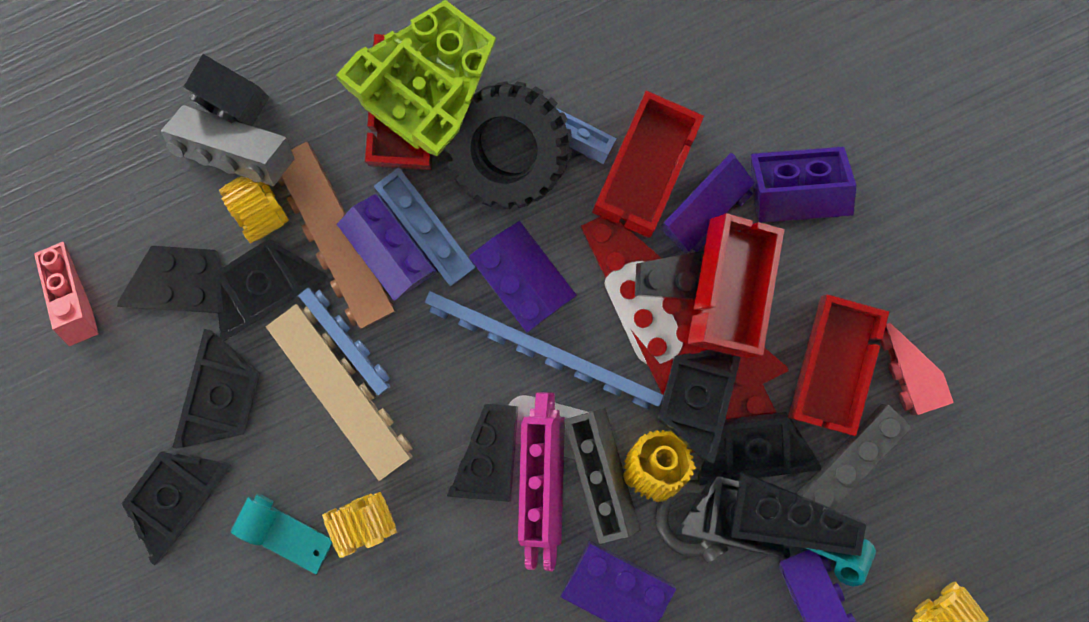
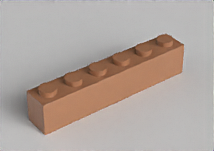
(321, 211)

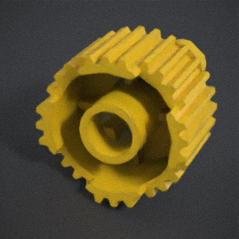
(253, 207)
(658, 465)
(359, 524)
(952, 606)

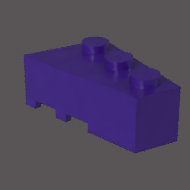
(812, 588)

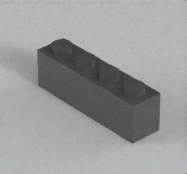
(228, 145)
(856, 457)
(602, 476)

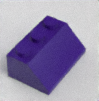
(802, 184)
(713, 197)
(386, 246)
(522, 276)
(616, 588)

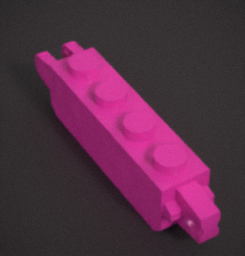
(541, 482)

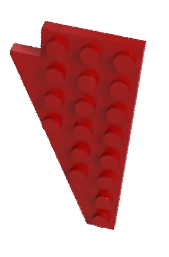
(617, 246)

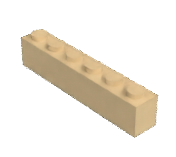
(339, 391)

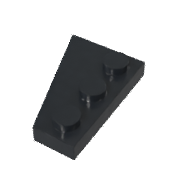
(489, 460)

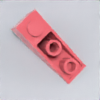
(65, 296)
(920, 379)

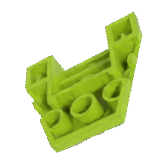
(422, 76)

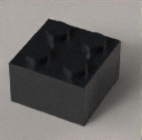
(222, 89)

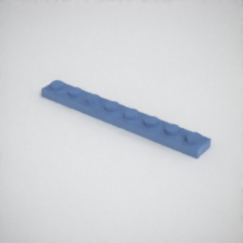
(555, 357)

